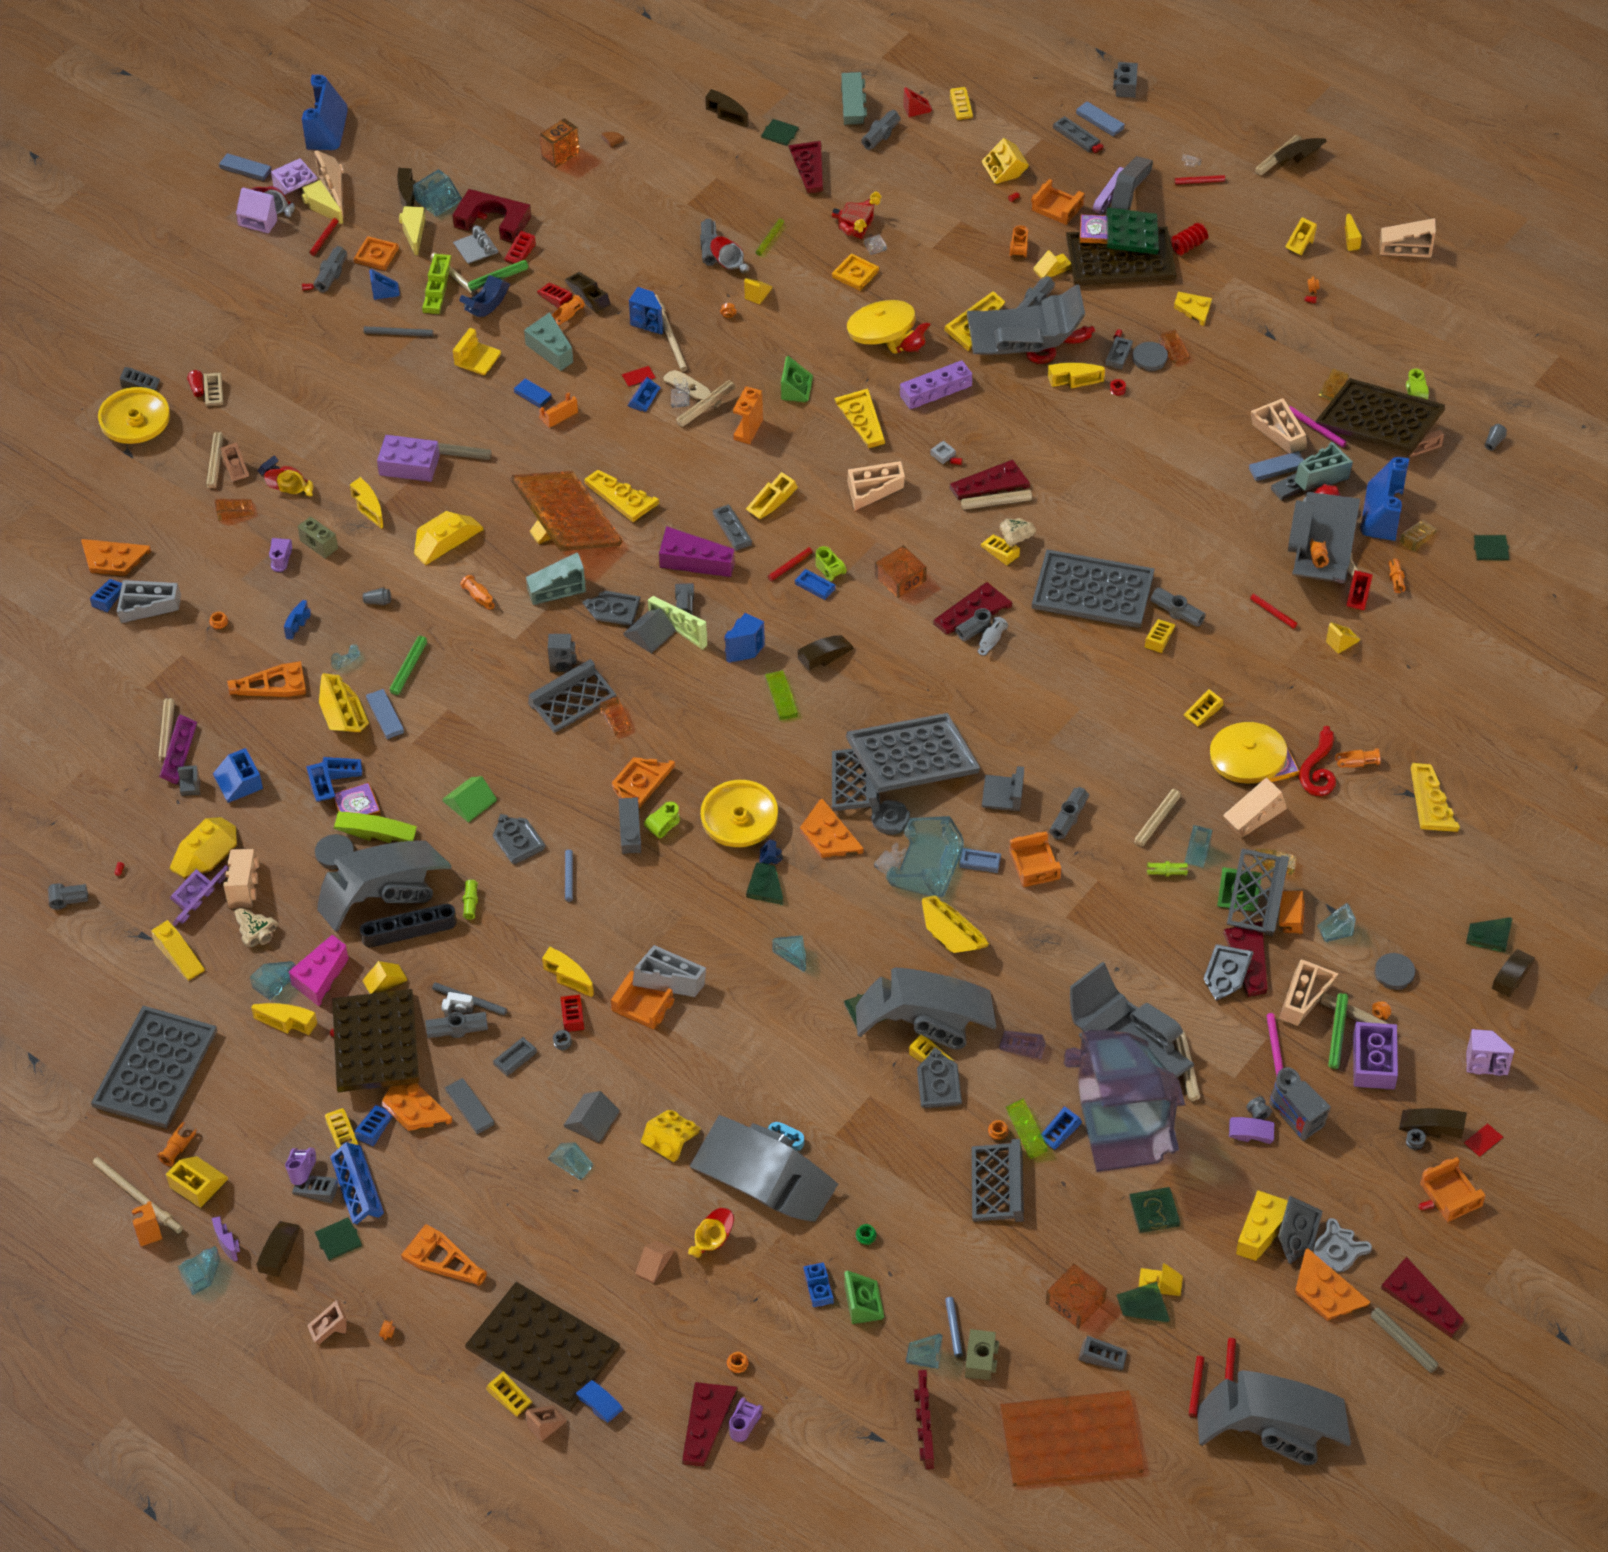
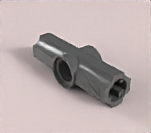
(881, 129)
(708, 233)
(330, 269)
(1040, 292)
(1178, 607)
(1069, 813)
(465, 1024)

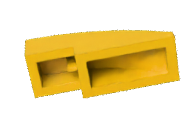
(1075, 374)
(772, 496)
(366, 501)
(567, 971)
(285, 1017)

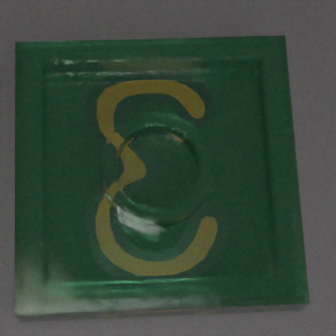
(1154, 1210)

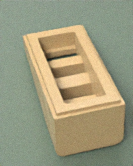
(213, 378)

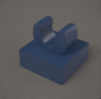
(268, 465)
(769, 853)

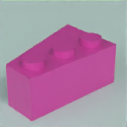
(319, 968)

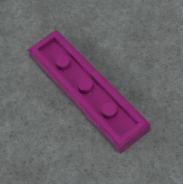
(178, 749)

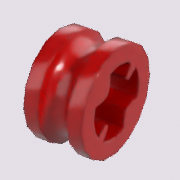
(1117, 391)

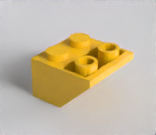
(1005, 162)
(195, 1180)

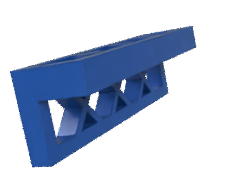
(359, 1178)

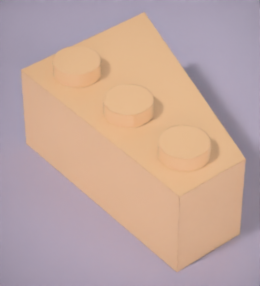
(1408, 239)
(1280, 426)
(874, 482)
(1255, 808)
(241, 878)

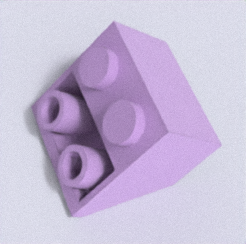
(292, 176)
(256, 210)
(1488, 1053)

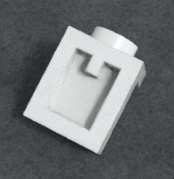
(457, 1002)

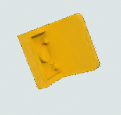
(668, 1133)

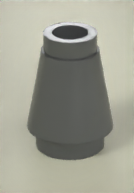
(1495, 436)
(379, 596)

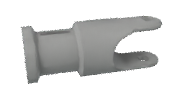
(992, 635)

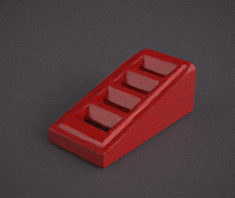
(525, 239)
(566, 296)
(573, 1024)

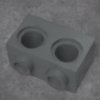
(1126, 79)
(561, 652)

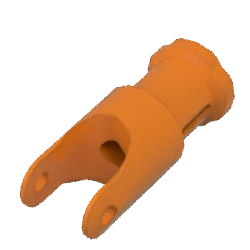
(568, 310)
(1319, 554)
(477, 591)
(1358, 758)
(175, 1146)

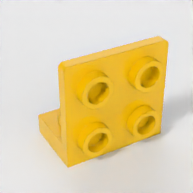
(474, 355)

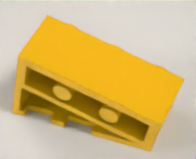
(1261, 1225)

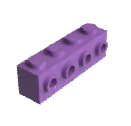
(936, 384)

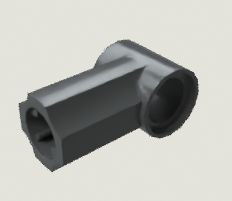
(685, 595)
(976, 624)
(60, 895)

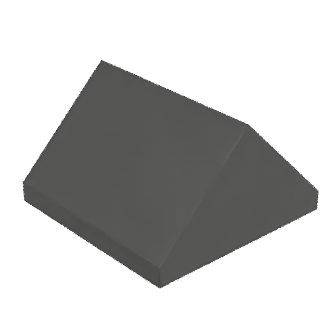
(650, 630)
(592, 1116)

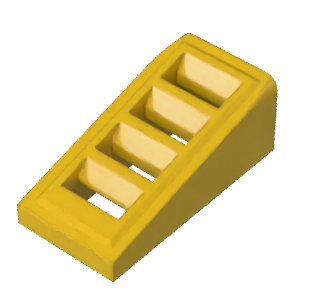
(960, 102)
(1353, 236)
(1006, 558)
(1155, 644)
(1203, 700)
(926, 1045)
(336, 1119)
(504, 1400)

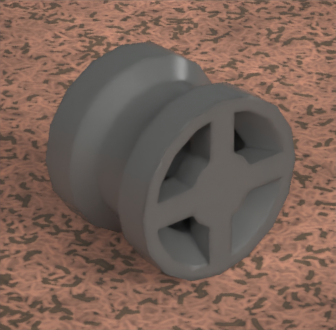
(1258, 1108)

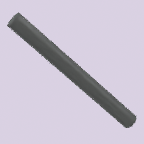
(398, 331)
(476, 1001)

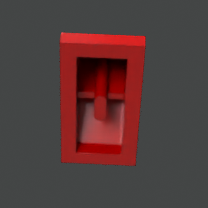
(915, 104)
(1359, 590)

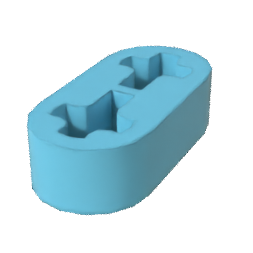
(790, 1132)

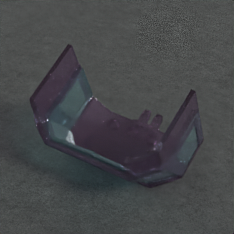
(1125, 1099)

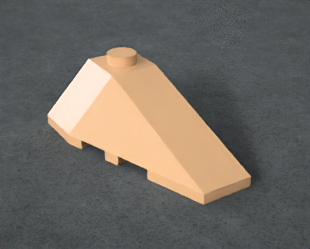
(331, 176)

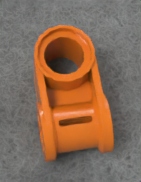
(1019, 241)

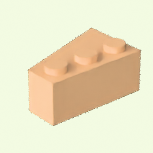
(1305, 991)

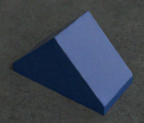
(383, 286)
(320, 782)

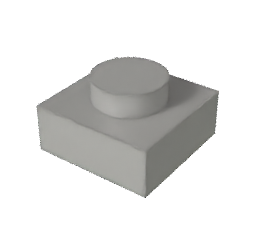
(942, 452)

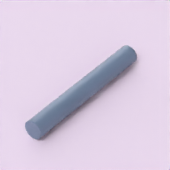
(568, 875)
(954, 1327)

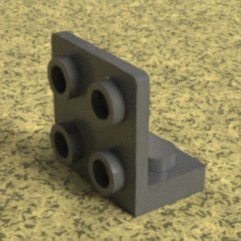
(1004, 792)

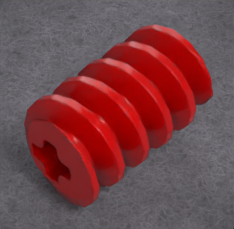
(1189, 238)

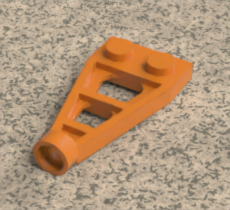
(293, 685)
(424, 1244)

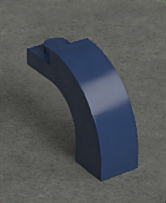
(487, 298)

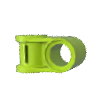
(1416, 384)
(829, 563)
(663, 819)

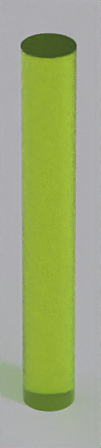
(769, 237)

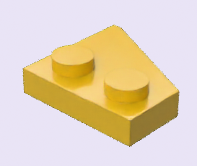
(1193, 306)

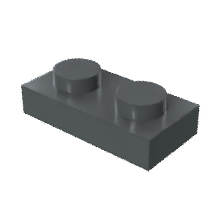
(1119, 352)

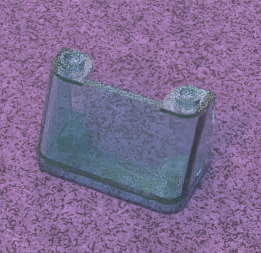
(930, 856)

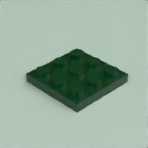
(1132, 230)

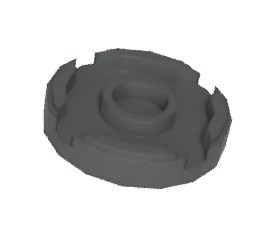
(1150, 356)
(891, 817)
(332, 847)
(1394, 971)

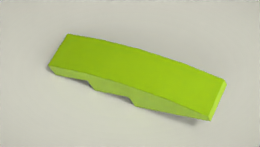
(436, 284)
(370, 826)

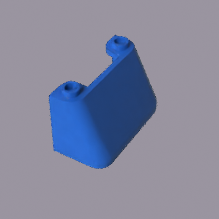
(325, 123)
(1381, 509)

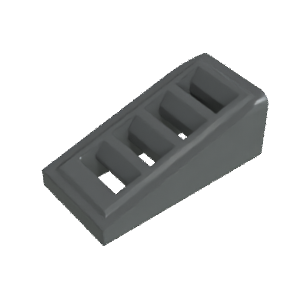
(129, 375)
(325, 1196)
(1101, 1360)

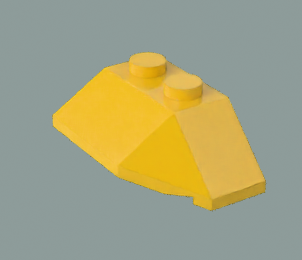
(443, 535)
(341, 705)
(204, 847)
(951, 927)

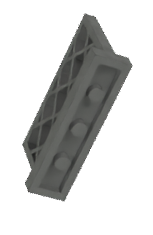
(565, 683)
(871, 794)
(1273, 899)
(1015, 1184)

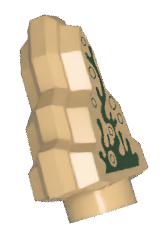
(1016, 530)
(254, 927)

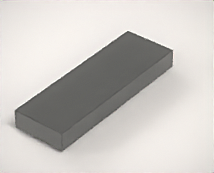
(1076, 134)
(732, 527)
(469, 1106)

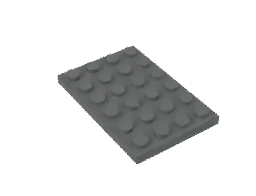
(1093, 588)
(912, 752)
(154, 1067)

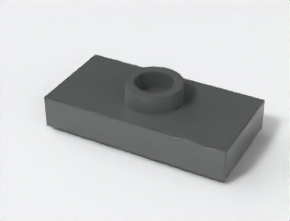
(1286, 487)

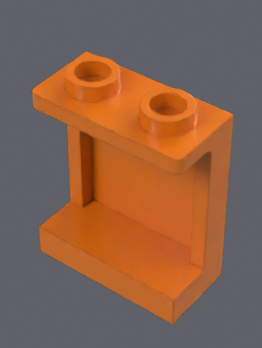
(1056, 203)
(751, 409)
(1034, 859)
(641, 1003)
(1451, 1189)

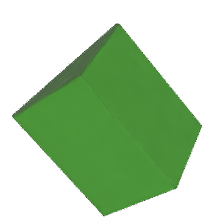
(795, 382)
(470, 798)
(1227, 884)
(862, 1298)

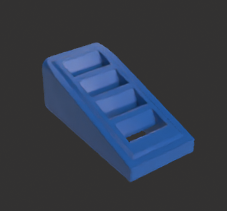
(105, 605)
(333, 763)
(1059, 1119)
(371, 1138)

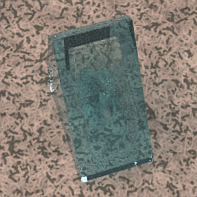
(1199, 846)
(1338, 925)
(791, 950)
(571, 1159)
(925, 1351)

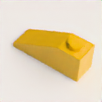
(176, 950)

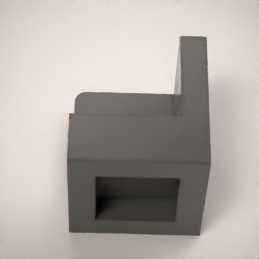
(189, 780)

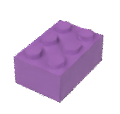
(408, 458)
(1375, 1055)

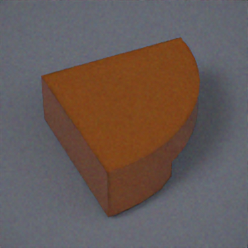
(612, 138)

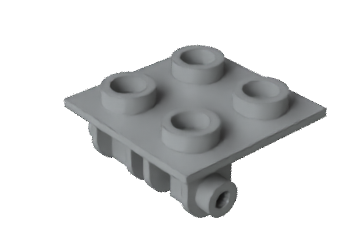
(476, 246)

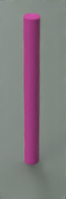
(1318, 428)
(1274, 1042)

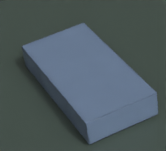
(980, 860)

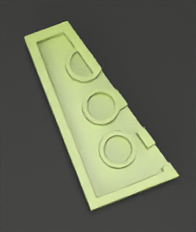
(685, 624)

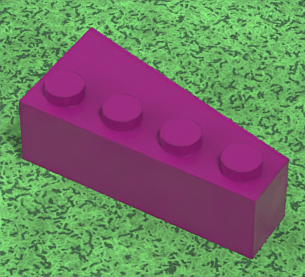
(695, 554)

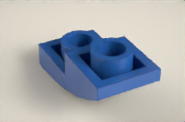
(296, 618)
(818, 1284)
(600, 1401)

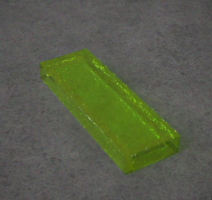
(781, 695)
(1027, 1128)

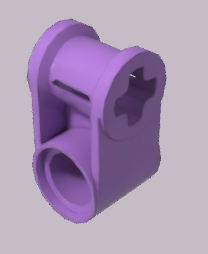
(280, 553)
(300, 1165)
(745, 1416)

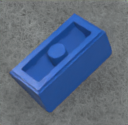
(644, 395)

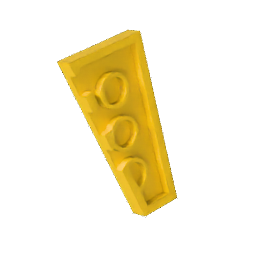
(959, 327)
(862, 416)
(621, 496)
(1430, 801)

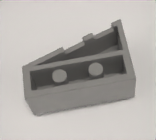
(147, 599)
(666, 970)

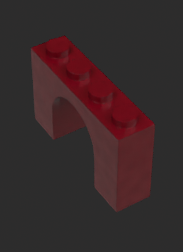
(515, 212)

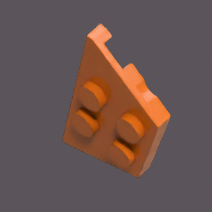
(113, 557)
(641, 778)
(827, 833)
(414, 1107)
(1326, 1289)

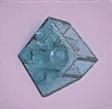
(436, 192)

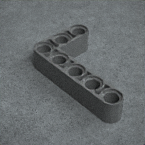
(1128, 181)

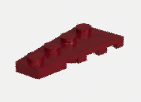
(809, 164)
(990, 481)
(983, 597)
(1255, 979)
(1420, 1296)
(923, 1415)
(706, 1417)

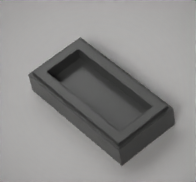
(515, 1056)

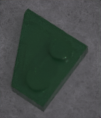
(765, 884)
(1490, 934)
(1143, 1303)

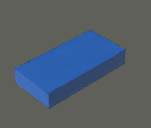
(532, 393)
(815, 584)

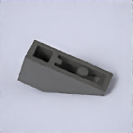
(629, 825)

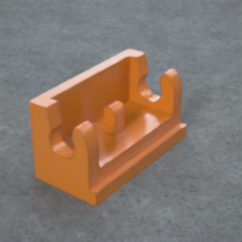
(559, 412)
(1292, 911)
(147, 1225)

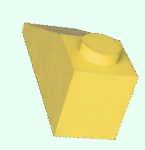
(321, 201)
(413, 225)

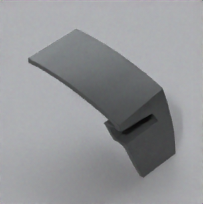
(1027, 327)
(1328, 520)
(382, 871)
(930, 1001)
(1100, 1006)
(764, 1168)
(1279, 1410)

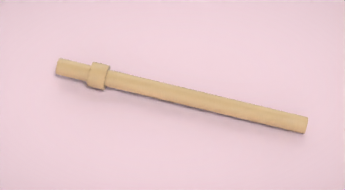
(671, 338)
(163, 1216)

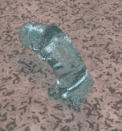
(341, 661)

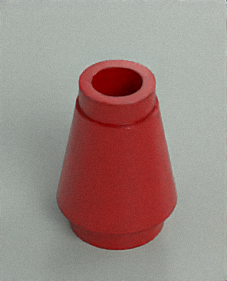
(196, 381)

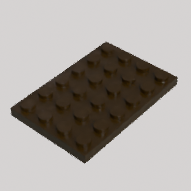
(1100, 265)
(1380, 415)
(375, 1040)
(542, 1346)

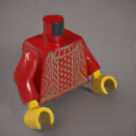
(856, 217)

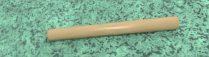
(458, 278)

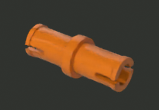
(1396, 575)

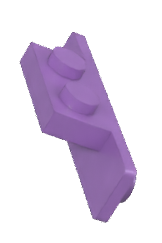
(192, 890)

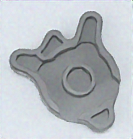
(1338, 1248)

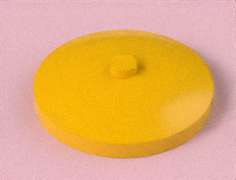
(881, 322)
(133, 415)
(1248, 752)
(739, 813)

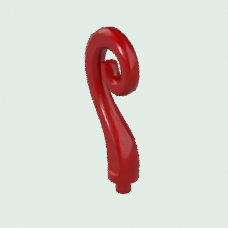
(1078, 336)
(1326, 742)

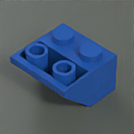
(645, 311)
(744, 639)
(238, 776)

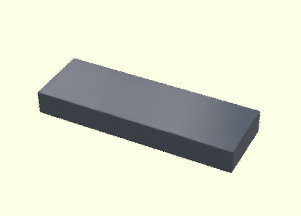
(1100, 118)
(245, 167)
(1275, 466)
(384, 713)

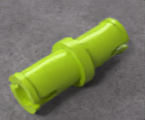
(1167, 868)
(470, 899)

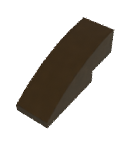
(726, 108)
(1299, 150)
(405, 186)
(588, 291)
(823, 651)
(1512, 972)
(1434, 1121)
(277, 1248)

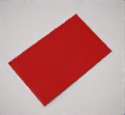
(638, 376)
(1483, 1140)

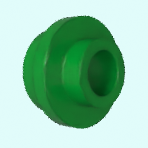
(866, 1229)

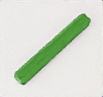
(502, 273)
(408, 665)
(1338, 1031)

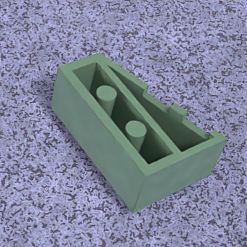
(853, 98)
(549, 342)
(1324, 468)
(557, 580)

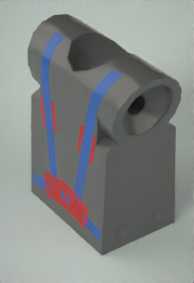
(1298, 1103)

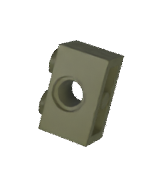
(317, 537)
(977, 1366)

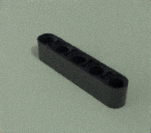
(396, 927)

